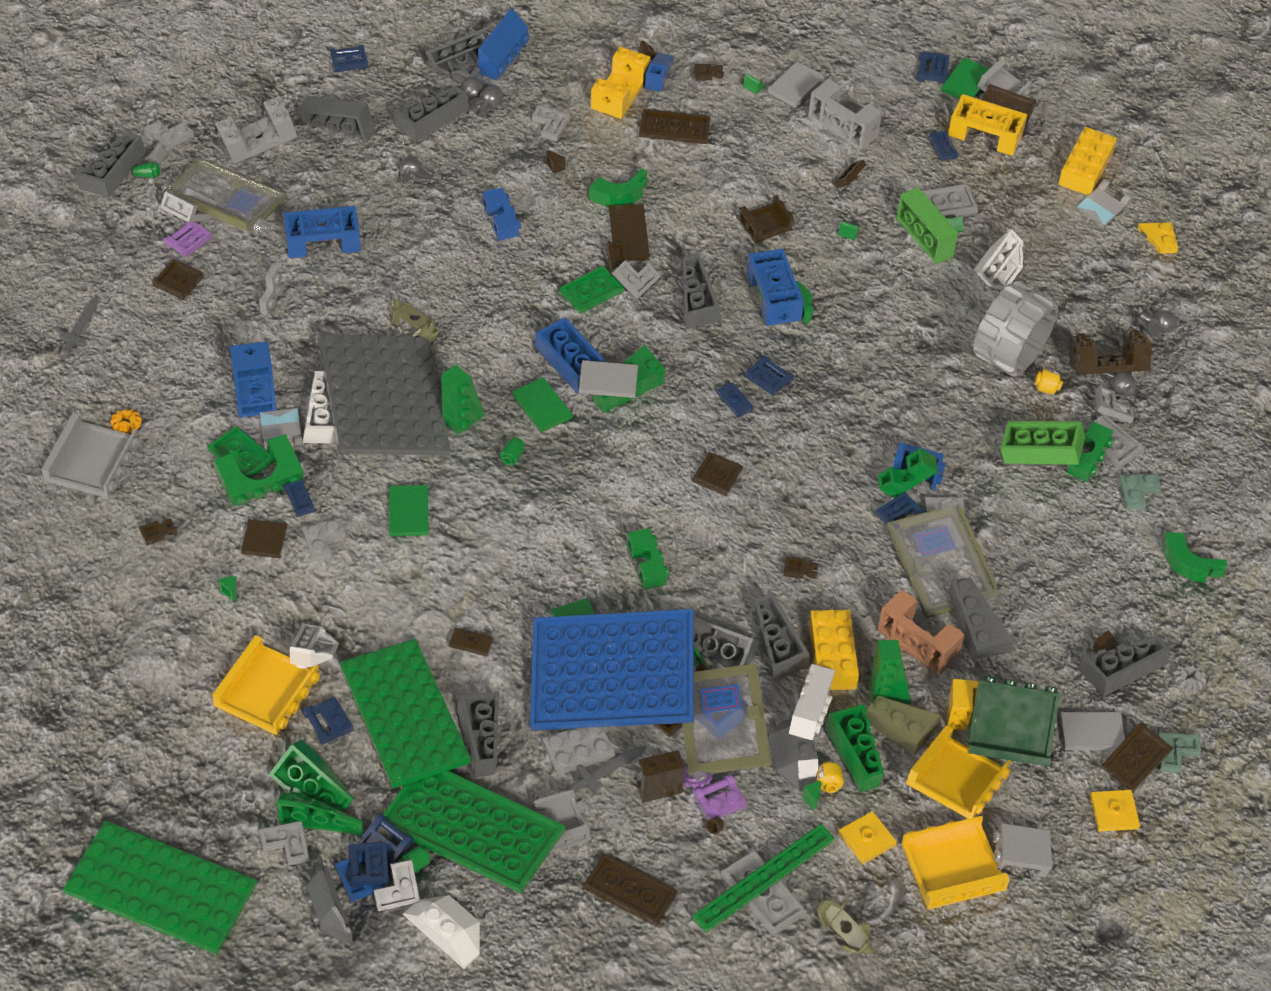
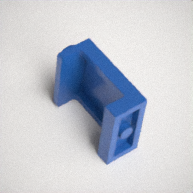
(901, 462)

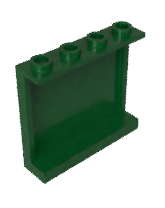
(1013, 721)

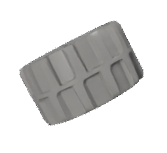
(1015, 328)

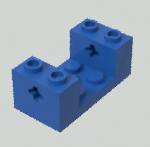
(303, 228)
(782, 298)
(253, 378)

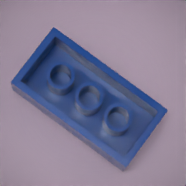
(565, 349)

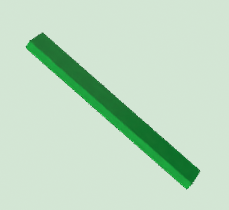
(763, 878)

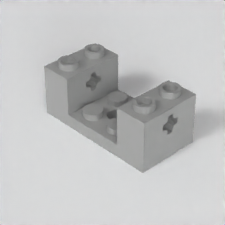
(856, 128)
(243, 143)

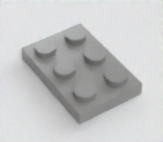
(577, 748)

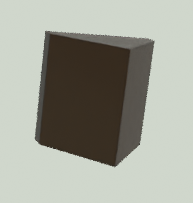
(647, 49)

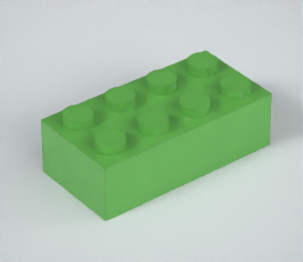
(927, 225)
(1043, 442)

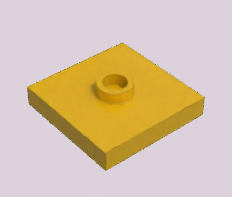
(1114, 810)
(867, 837)

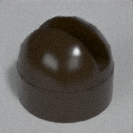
(712, 823)

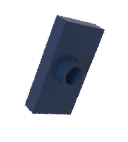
(943, 145)
(735, 399)
(299, 498)

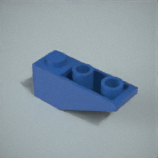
(658, 72)

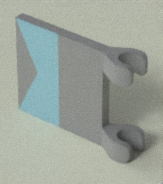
(1102, 206)
(279, 423)

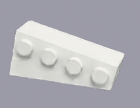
(319, 419)
(813, 703)

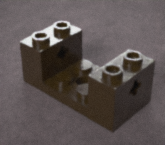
(1086, 359)

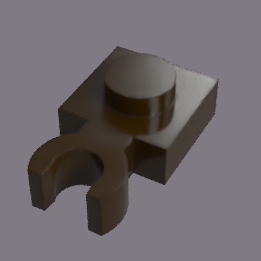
(706, 72)
(154, 532)
(797, 568)

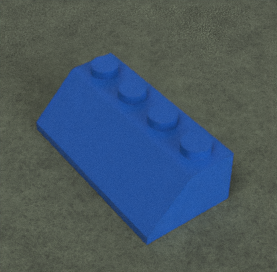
(502, 45)

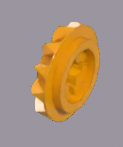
(122, 426)

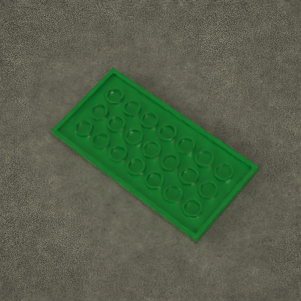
(404, 713)
(475, 828)
(160, 887)

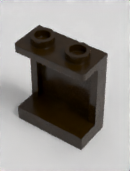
(766, 220)
(661, 776)

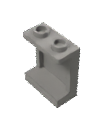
(1000, 77)
(182, 208)
(564, 810)
(1023, 848)

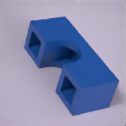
(505, 223)

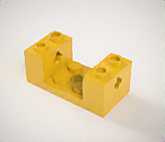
(622, 85)
(1004, 122)
(961, 703)

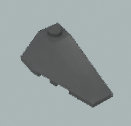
(722, 645)

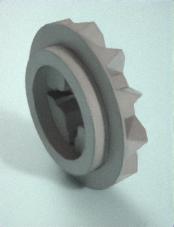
(1192, 684)

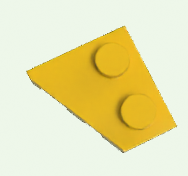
(1160, 235)

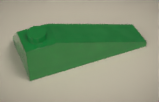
(309, 775)

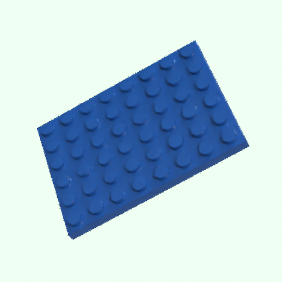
(612, 670)

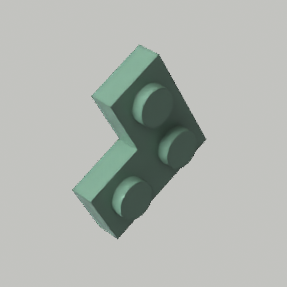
(1135, 487)
(1182, 746)

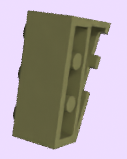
(902, 723)

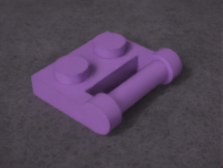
(189, 242)
(721, 804)

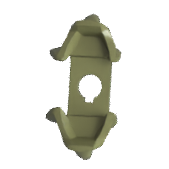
(424, 326)
(833, 914)

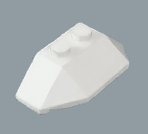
(1002, 261)
(312, 646)
(448, 927)

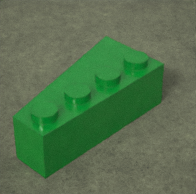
(649, 375)
(459, 400)
(889, 674)
(856, 745)

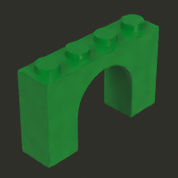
(241, 488)

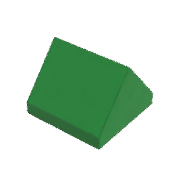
(753, 84)
(957, 223)
(848, 230)
(228, 587)
(811, 794)

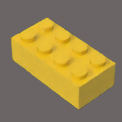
(1087, 161)
(834, 646)

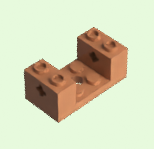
(934, 652)

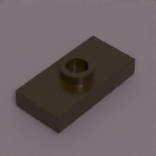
(850, 174)
(616, 255)
(471, 642)

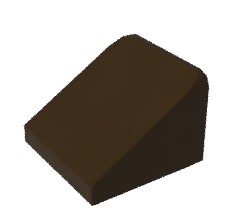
(555, 161)
(1105, 641)

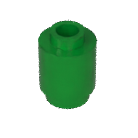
(512, 451)
(419, 857)

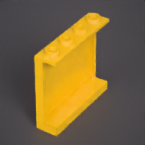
(264, 687)
(956, 777)
(953, 863)

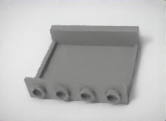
(89, 457)

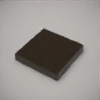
(178, 279)
(717, 474)
(264, 538)

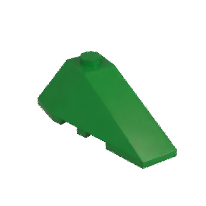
(315, 814)

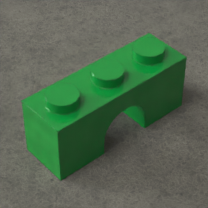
(1098, 439)
(920, 467)
(644, 545)

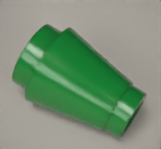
(147, 170)

